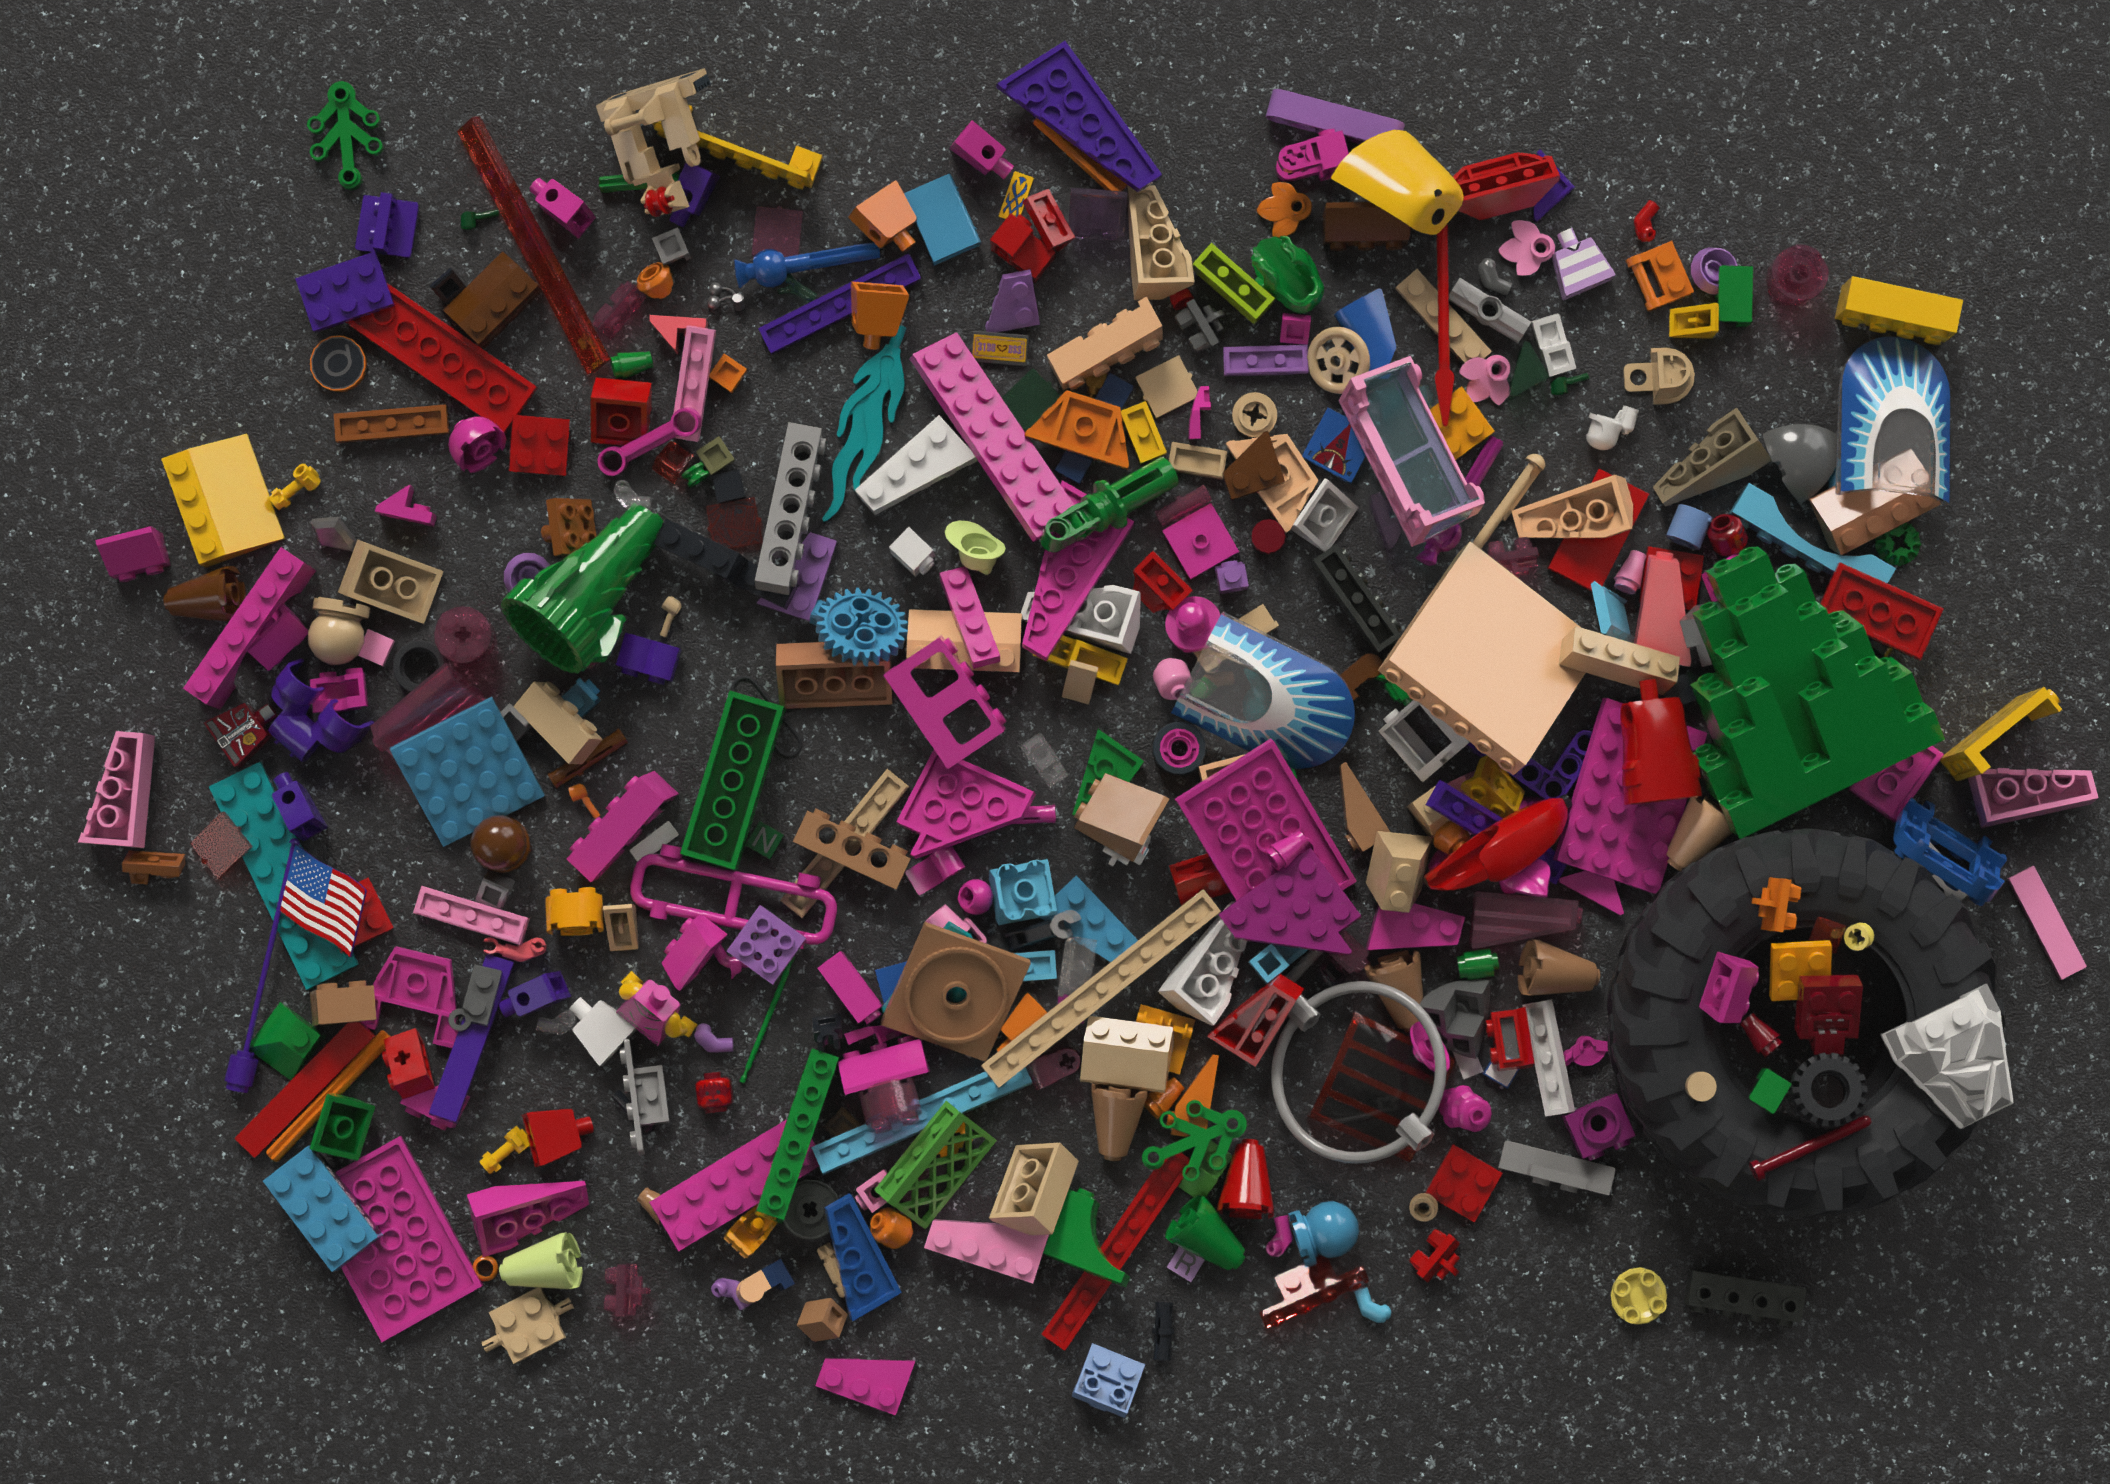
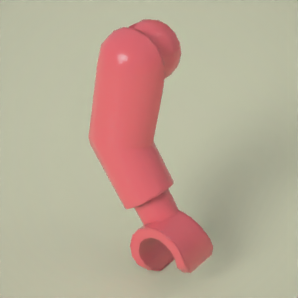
(520, 953)

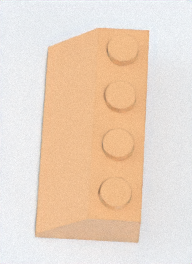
(927, 625)

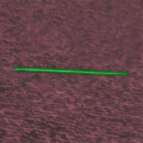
(766, 1021)

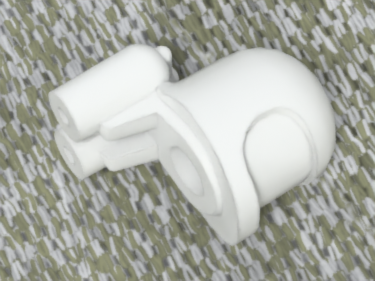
(1605, 430)

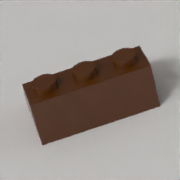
(1362, 226)
(493, 300)

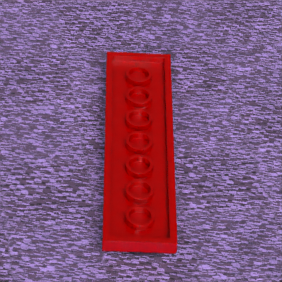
(447, 359)

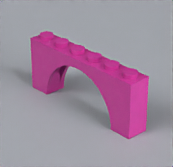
(217, 671)

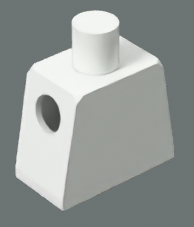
(600, 1029)

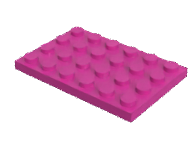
(1248, 810)
(1604, 833)
(419, 1258)

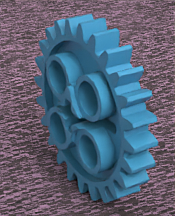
(861, 627)

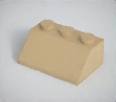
(1127, 1054)
(1034, 1188)

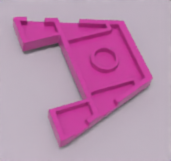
(418, 983)

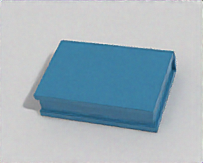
(943, 219)

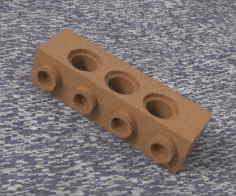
(809, 838)

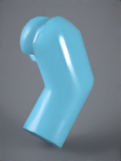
(1370, 1309)

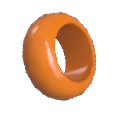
(495, 1268)

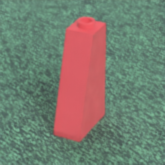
(1662, 608)

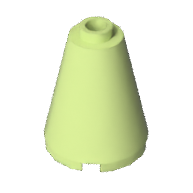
(545, 1264)

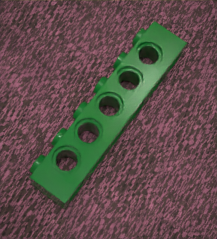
(796, 1136)

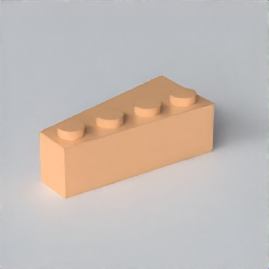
(1106, 346)

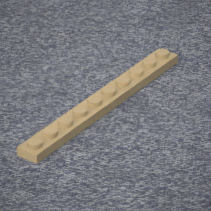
(1100, 988)

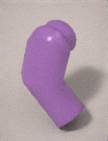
(709, 1042)
(727, 1288)

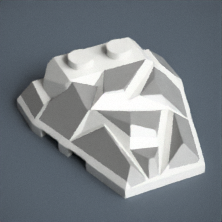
(1957, 1057)

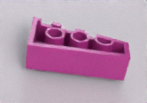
(620, 825)

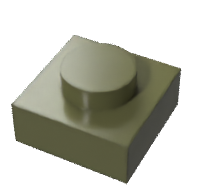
(715, 456)

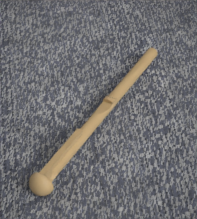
(1510, 501)

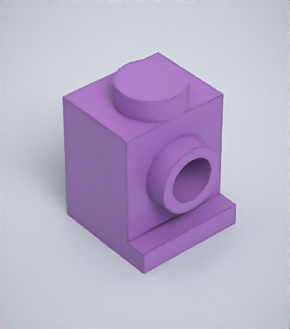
(1231, 577)

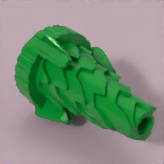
(570, 602)

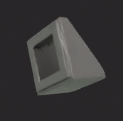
(494, 890)

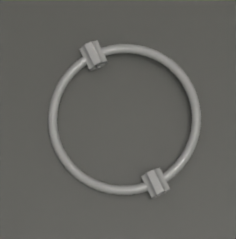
(1413, 1130)

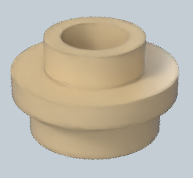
(1418, 1213)

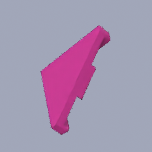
(1596, 888)

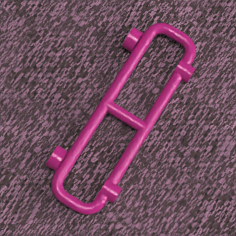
(671, 858)

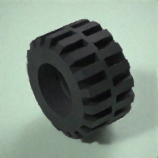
(1848, 1077)

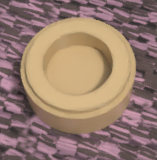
(1700, 1086)

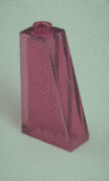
(430, 703)
(1512, 918)

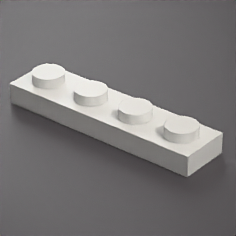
(1549, 1058)

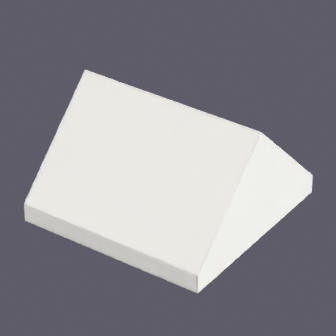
(1324, 516)

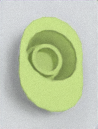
(975, 545)

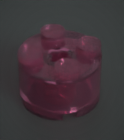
(1811, 270)
(452, 624)
(890, 1104)

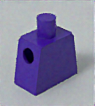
(701, 185)
(297, 808)
(542, 991)

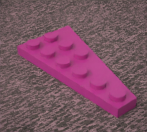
(1067, 581)

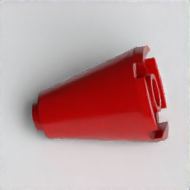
(1247, 1183)

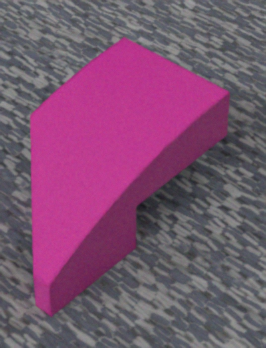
(1201, 402)
(882, 1033)

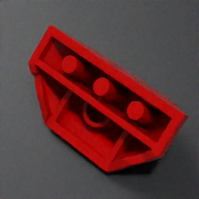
(1505, 184)

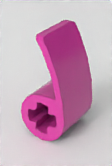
(934, 869)

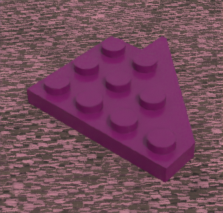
(1295, 909)

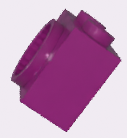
(1614, 1132)

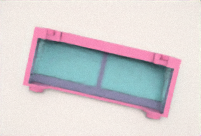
(1408, 451)

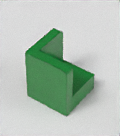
(1769, 1090)

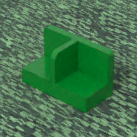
(1735, 294)

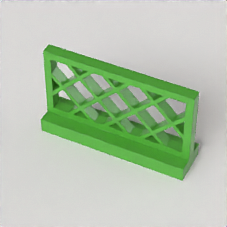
(922, 1155)

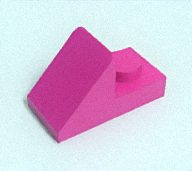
(399, 507)

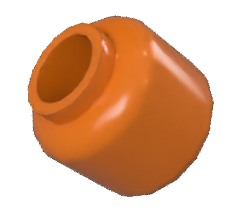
(891, 1228)

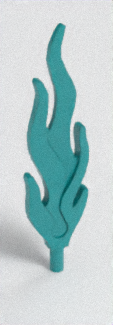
(867, 424)

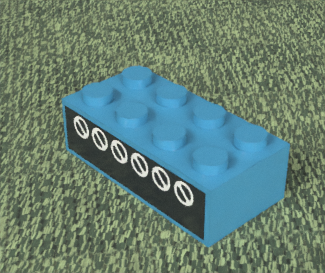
(323, 1208)

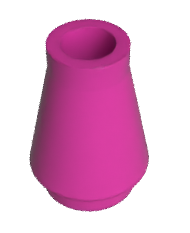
(1286, 850)

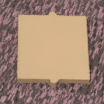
(1167, 386)

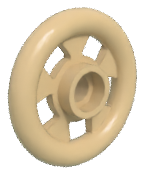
(1317, 351)

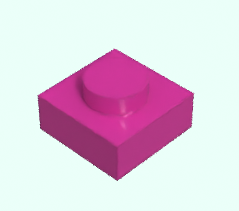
(1295, 328)

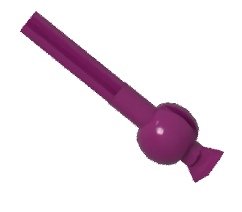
(1451, 537)

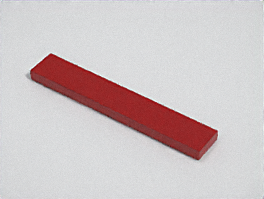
(304, 1087)

